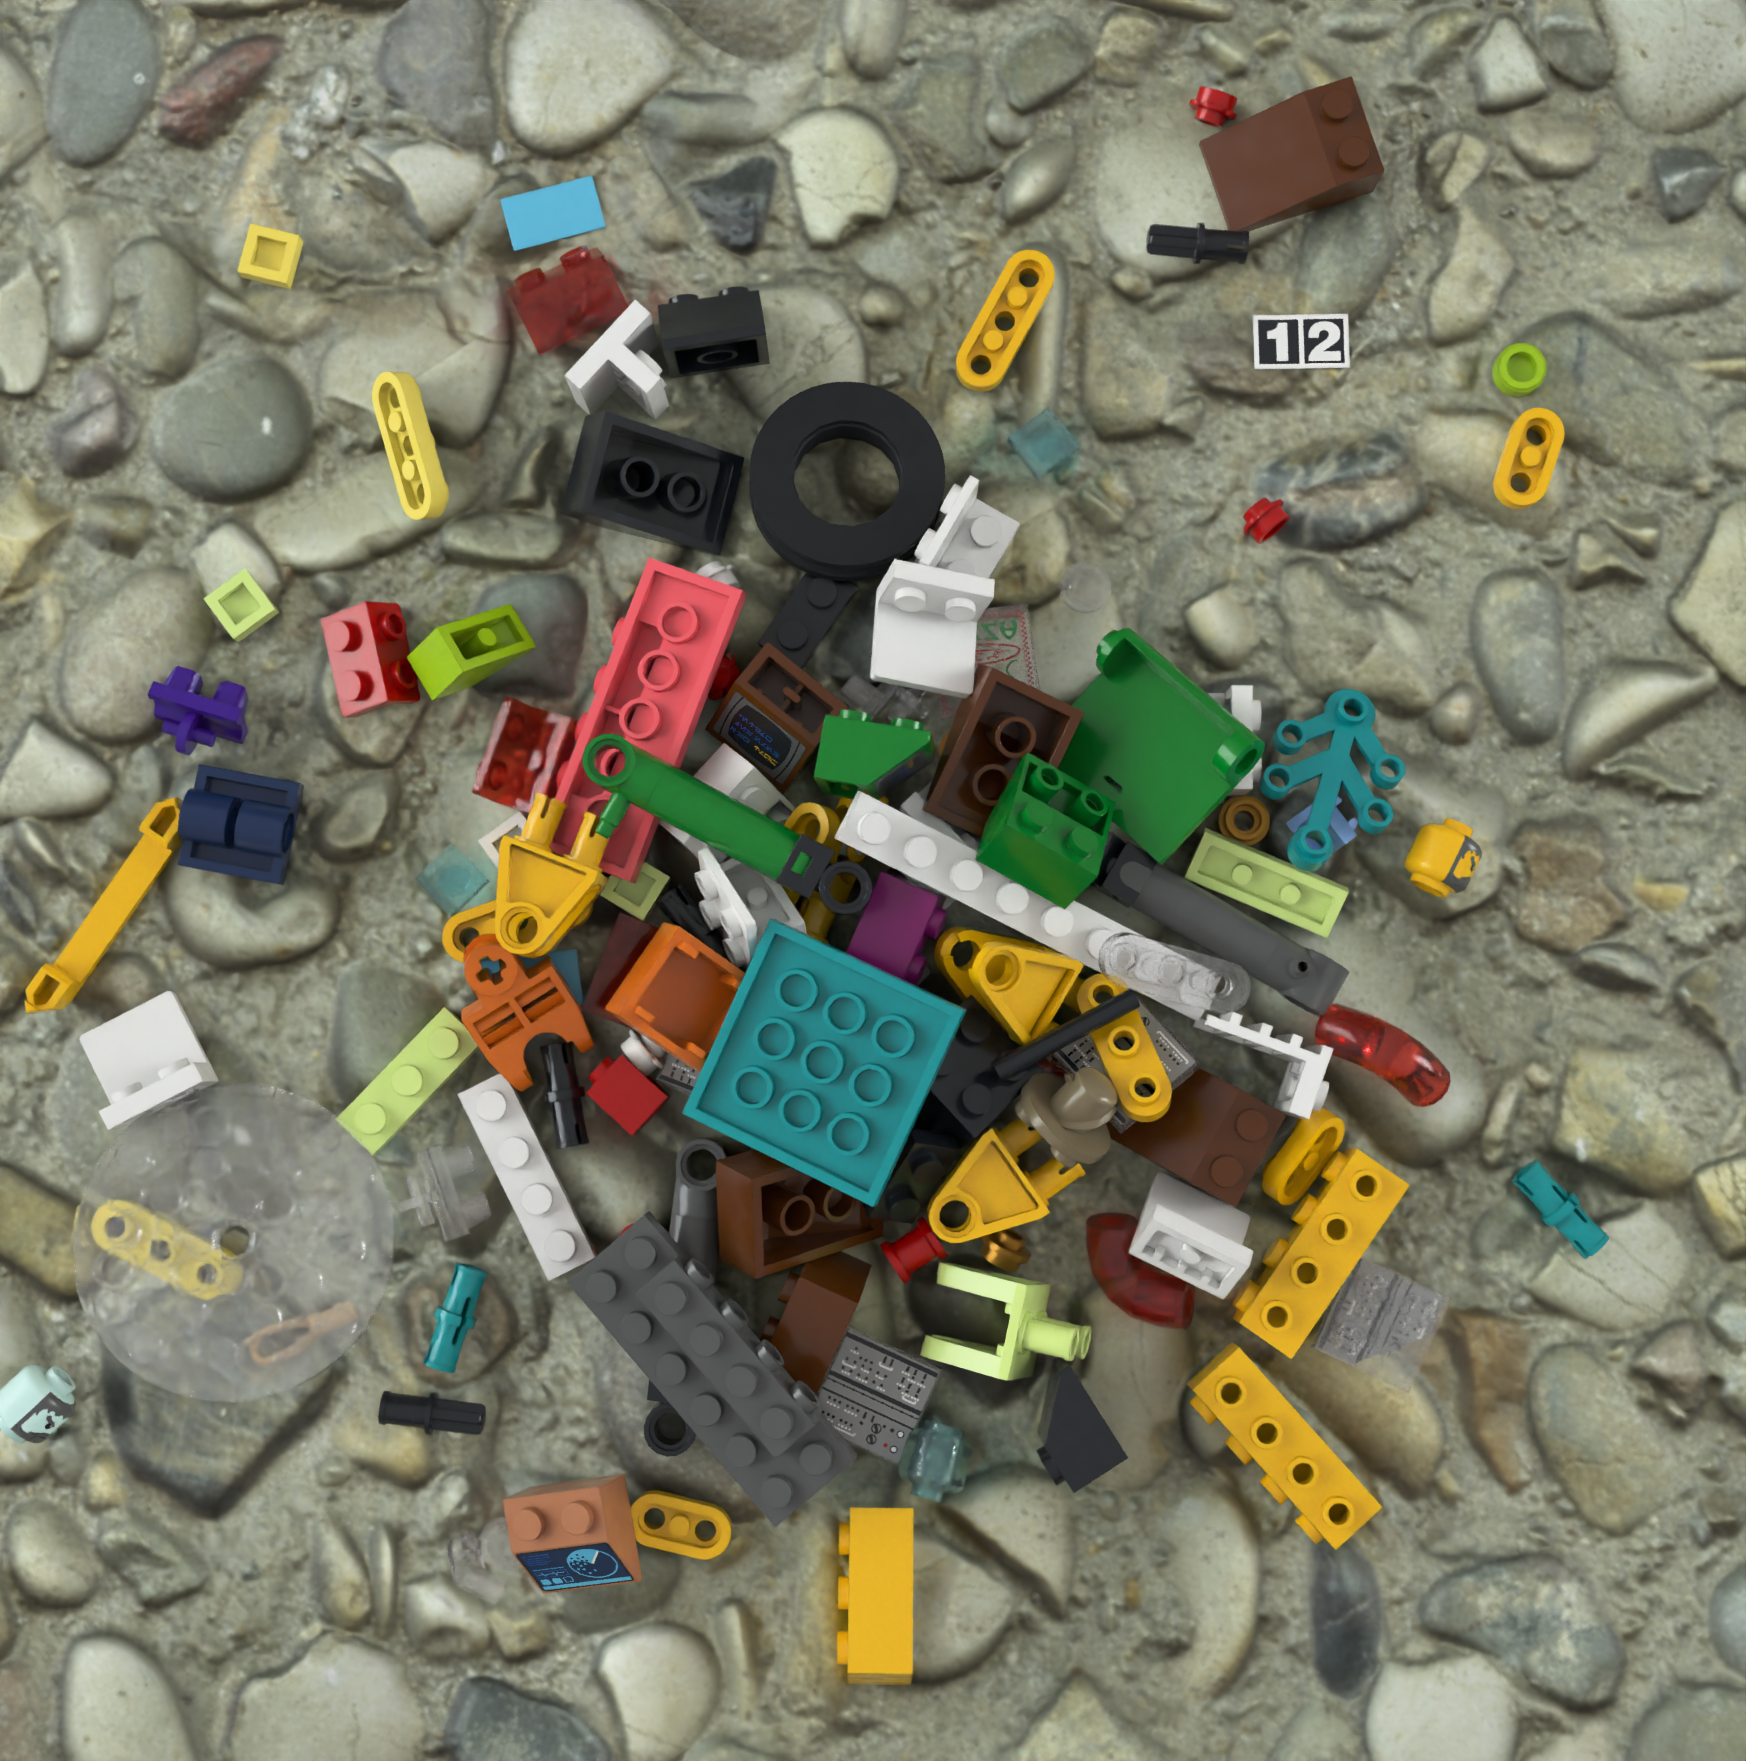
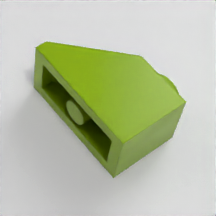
(469, 650)

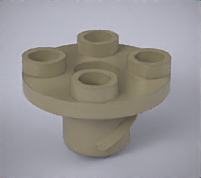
(1070, 1113)

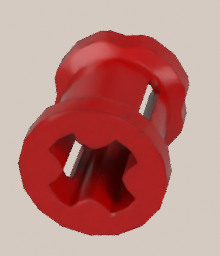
(913, 1250)

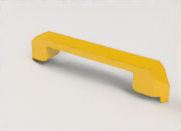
(59, 982)

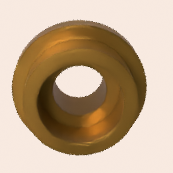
(1257, 813)
(1005, 1249)

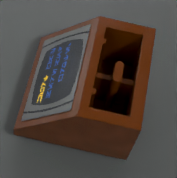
(774, 717)

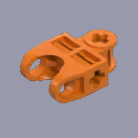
(517, 1007)

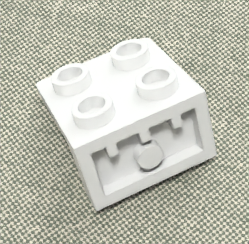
(969, 536)
(928, 628)
(146, 1059)
(1192, 1236)

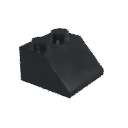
(713, 332)
(1073, 1432)

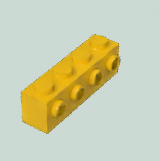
(1319, 1251)
(1283, 1445)

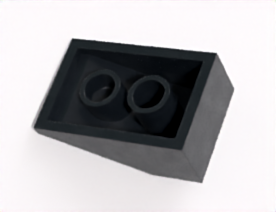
(652, 483)

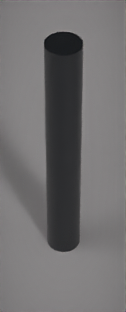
(1065, 1034)

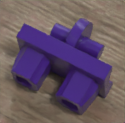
(196, 717)

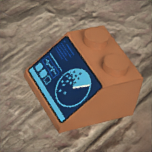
(574, 1533)

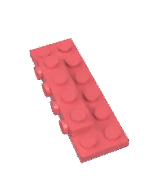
(650, 697)

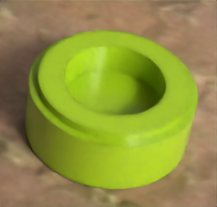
(1519, 369)

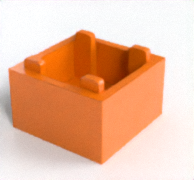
(678, 995)

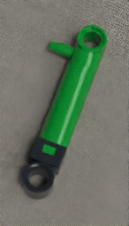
(719, 822)

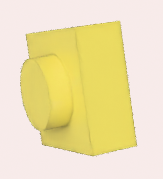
(270, 256)

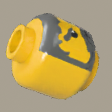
(1443, 858)

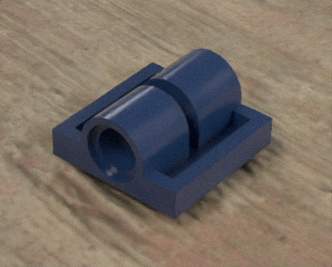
(239, 824)

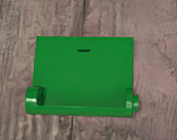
(1158, 741)

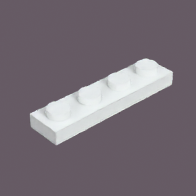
(527, 1176)

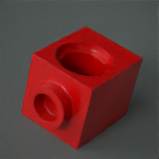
(626, 1093)

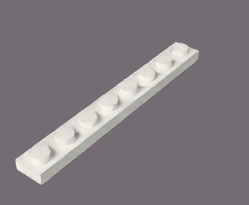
(955, 872)

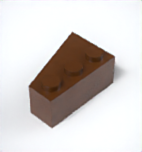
(816, 1314)

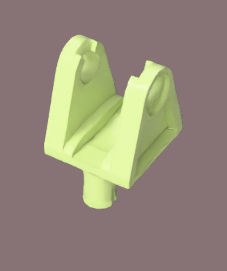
(1027, 1330)

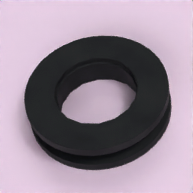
(853, 413)

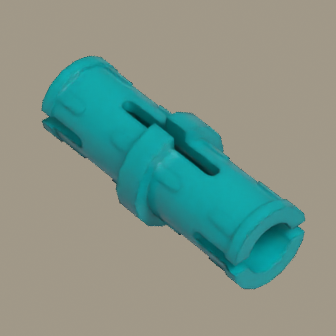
(1560, 1209)
(455, 1317)

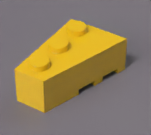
(877, 1596)

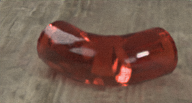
(1385, 1052)
(1129, 1281)

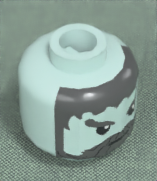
(36, 1403)

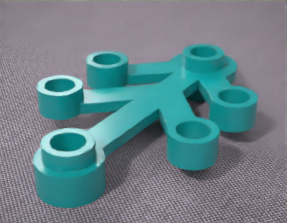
(1334, 769)

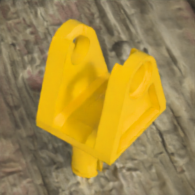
(543, 884)
(1011, 979)
(995, 1187)

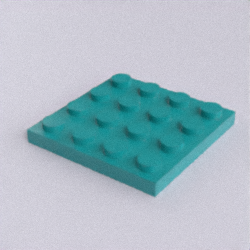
(824, 1062)

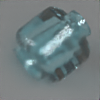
(935, 1460)

